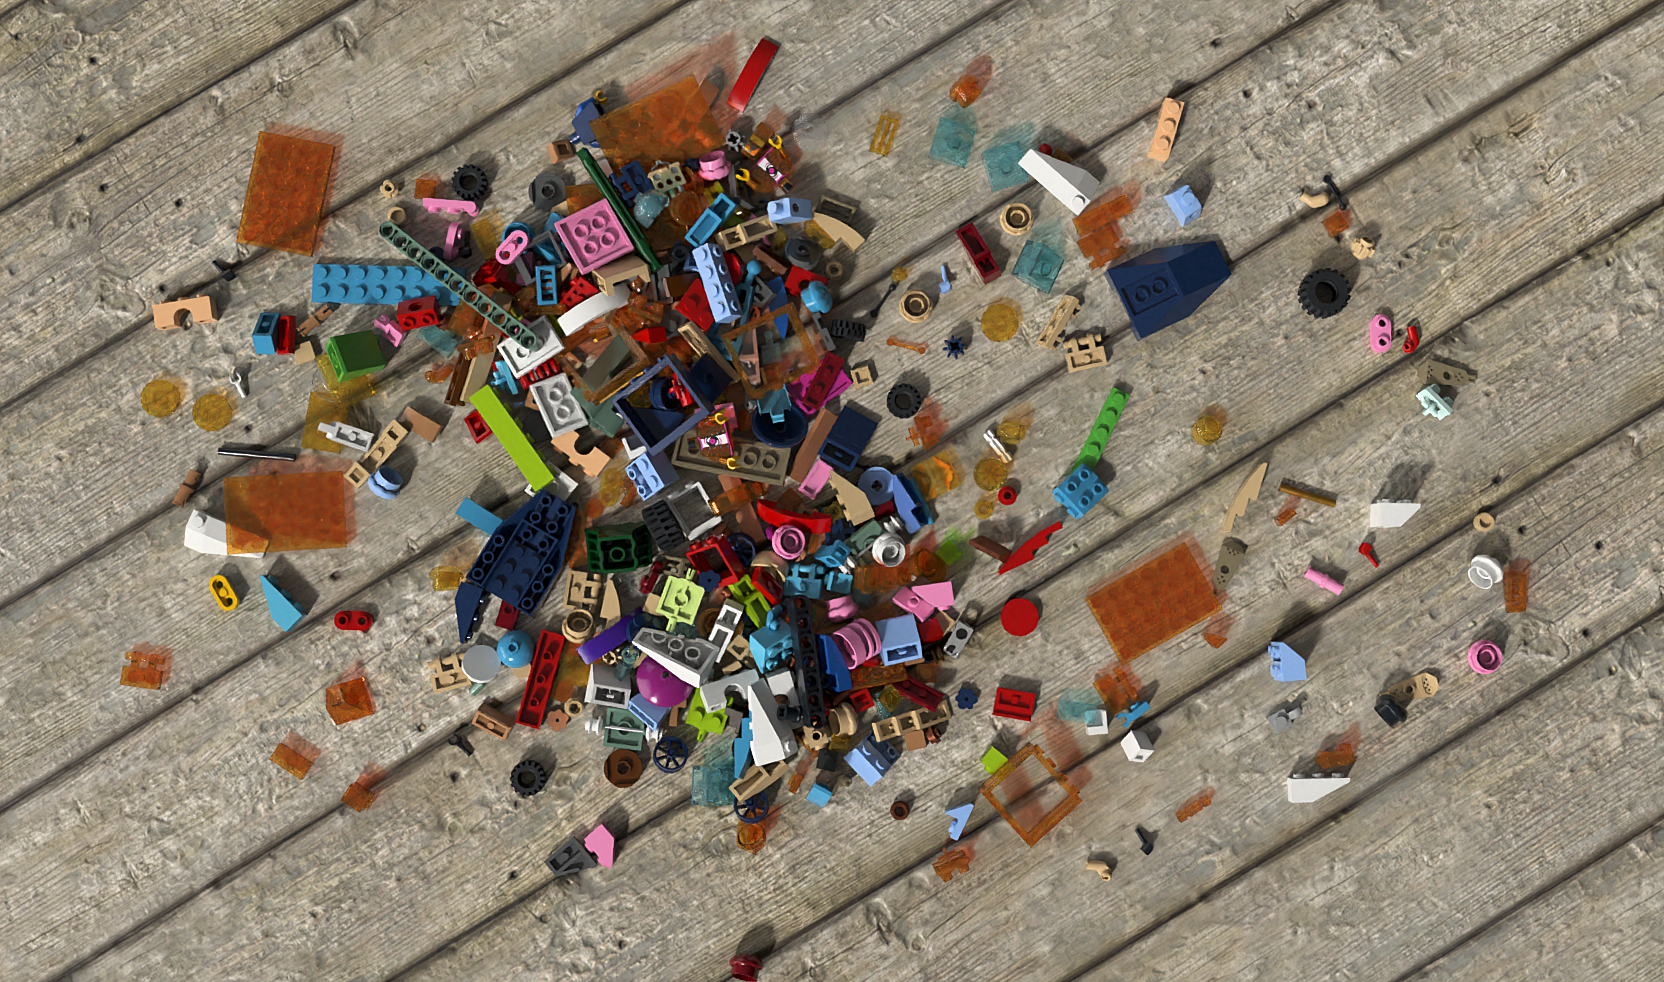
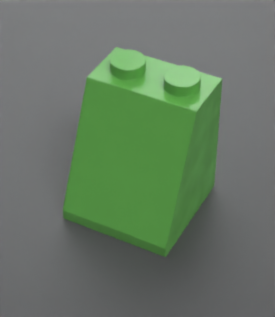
(355, 355)

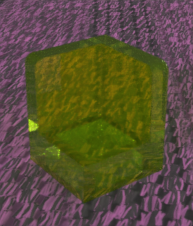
(948, 553)

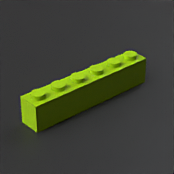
(513, 438)

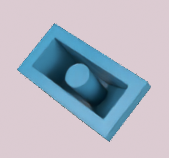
(266, 333)

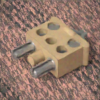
(667, 174)

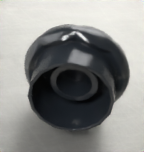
(1391, 710)

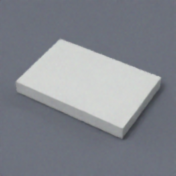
(523, 360)
(557, 405)

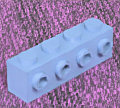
(717, 283)

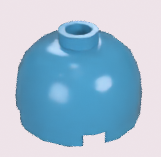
(516, 649)

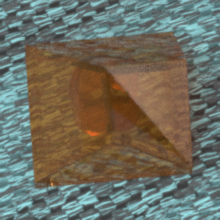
(348, 701)

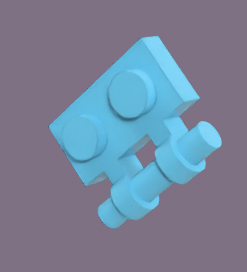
(808, 586)

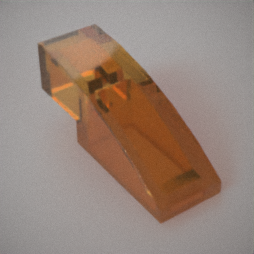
(1103, 215)
(737, 497)

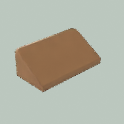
(493, 721)

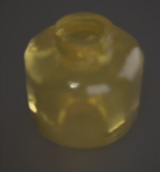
(1011, 431)

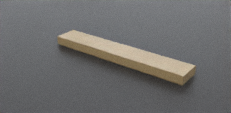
(481, 365)

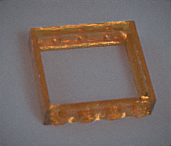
(793, 376)
(616, 382)
(1053, 816)

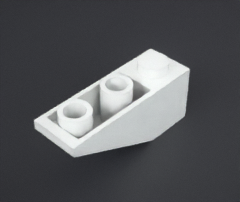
(1312, 788)

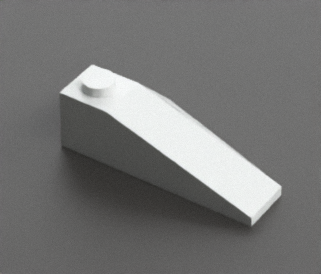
(682, 656)
(771, 738)

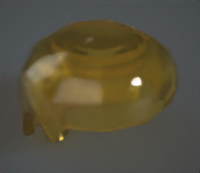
(1207, 430)

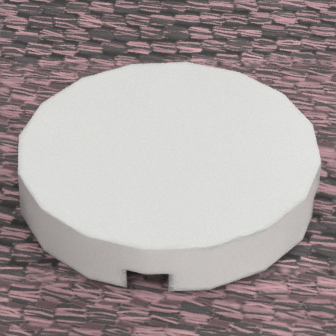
(481, 663)

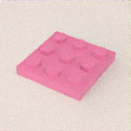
(593, 236)

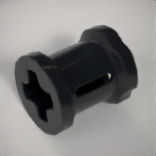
(786, 712)

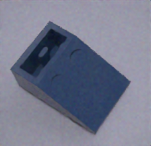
(847, 439)

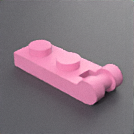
(450, 206)

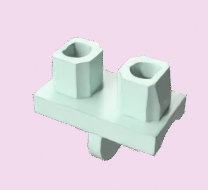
(1434, 403)

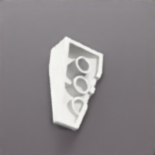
(1066, 182)
(208, 535)

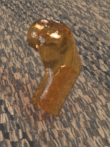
(438, 377)
(629, 491)

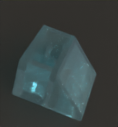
(712, 785)

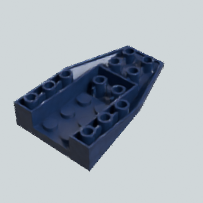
(1167, 284)
(526, 553)

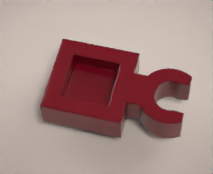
(648, 581)

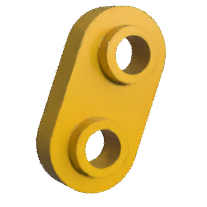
(224, 593)

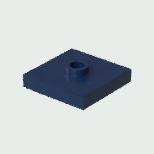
(710, 377)

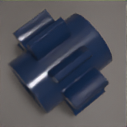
(952, 342)

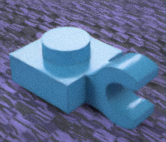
(1137, 710)

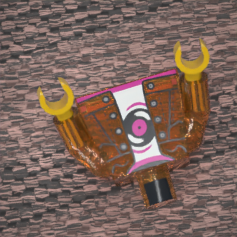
(770, 171)
(715, 440)

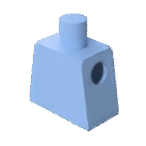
(1184, 204)
(783, 212)
(647, 712)

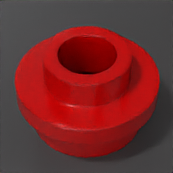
(1002, 500)

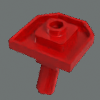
(495, 273)

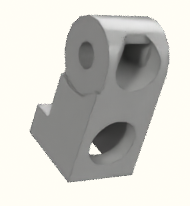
(958, 638)

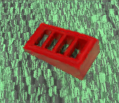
(651, 335)
(553, 366)

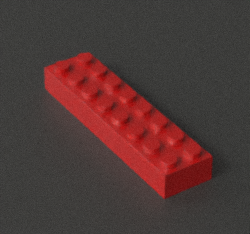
(541, 679)

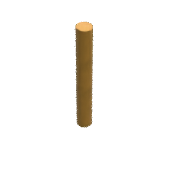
(1307, 495)

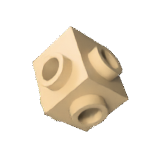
(817, 743)

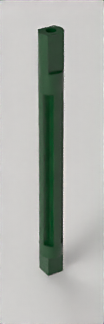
(620, 209)

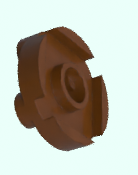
(616, 776)

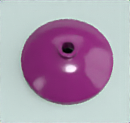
(660, 690)

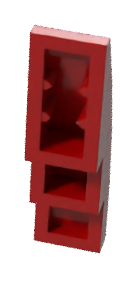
(1024, 552)

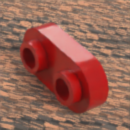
(353, 620)

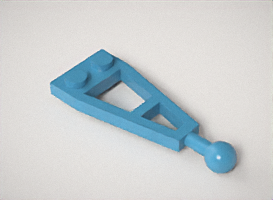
(753, 267)

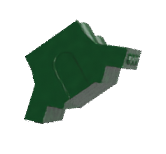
(618, 547)

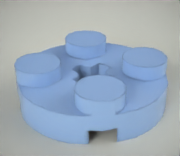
(883, 477)

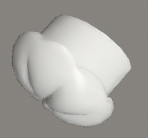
(889, 549)
(1485, 571)

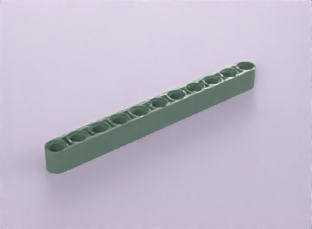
(466, 292)

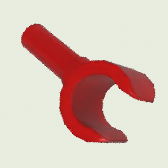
(1365, 549)

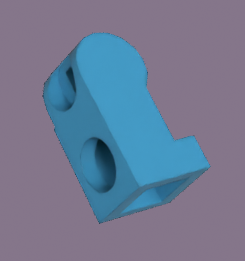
(833, 555)

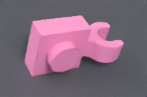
(391, 330)

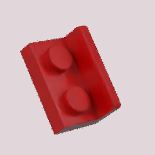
(580, 290)

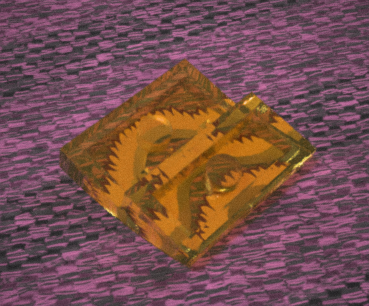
(935, 476)

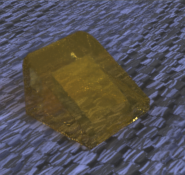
(780, 239)

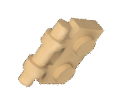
(1087, 358)
(576, 589)
(448, 679)

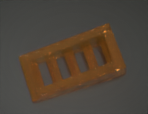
(1508, 591)

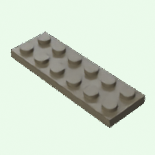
(757, 460)

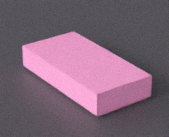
(816, 479)

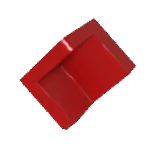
(929, 631)

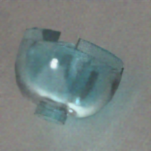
(649, 205)

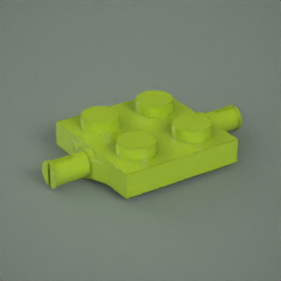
(705, 722)

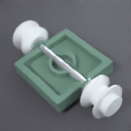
(863, 539)
(622, 729)

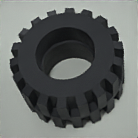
(1337, 285)
(663, 526)

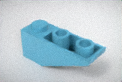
(281, 606)

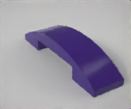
(608, 639)

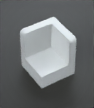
(634, 447)
(1100, 725)
(1137, 746)

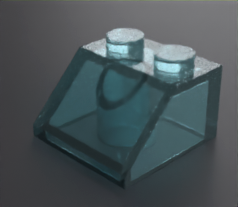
(951, 143)
(1003, 166)
(1038, 266)

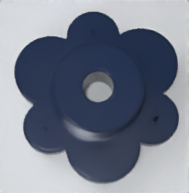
(709, 575)
(972, 699)

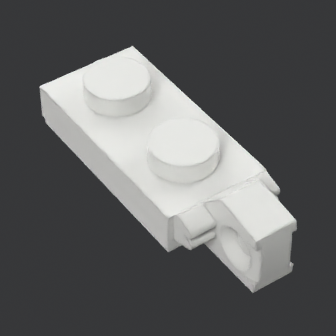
(347, 435)

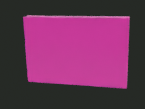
(798, 389)

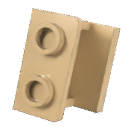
(618, 270)

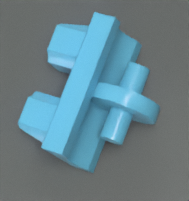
(504, 376)

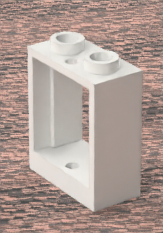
(676, 496)

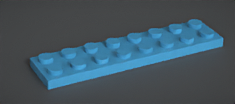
(378, 285)

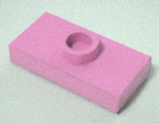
(913, 604)

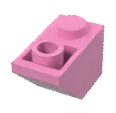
(603, 843)

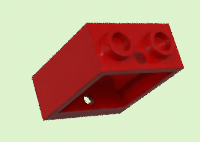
(701, 564)

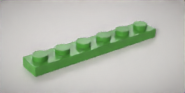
(1102, 429)

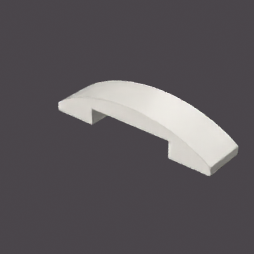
(593, 308)

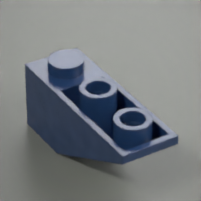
(467, 605)

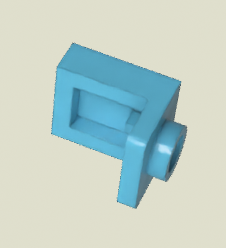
(838, 582)

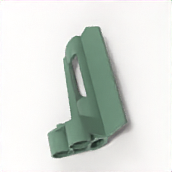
(603, 370)

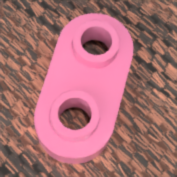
(454, 234)
(511, 244)
(1378, 332)

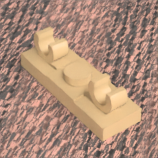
(1058, 322)

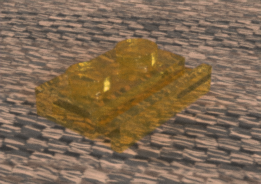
(574, 670)

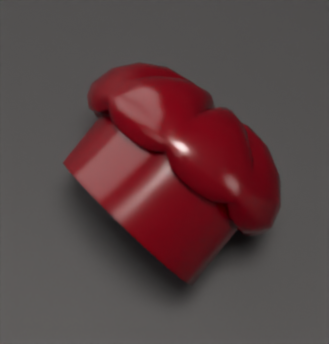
(746, 967)

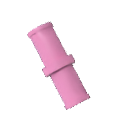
(1323, 580)

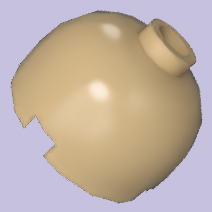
(772, 563)

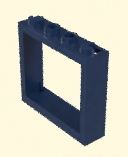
(634, 420)

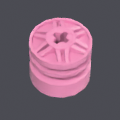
(857, 642)

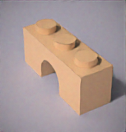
(1166, 129)
(168, 313)
(594, 462)

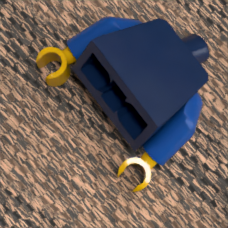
(586, 112)

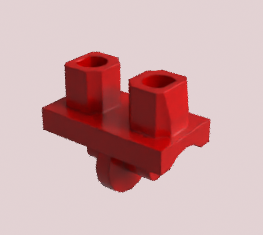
(681, 391)

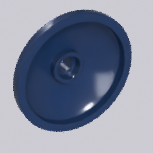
(790, 431)

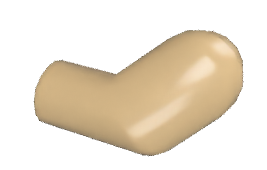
(1315, 201)
(1101, 867)

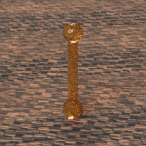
(890, 342)
(814, 754)

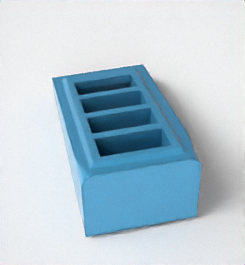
(546, 301)

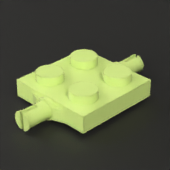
(680, 600)

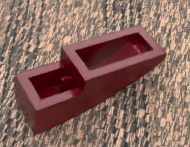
(978, 253)

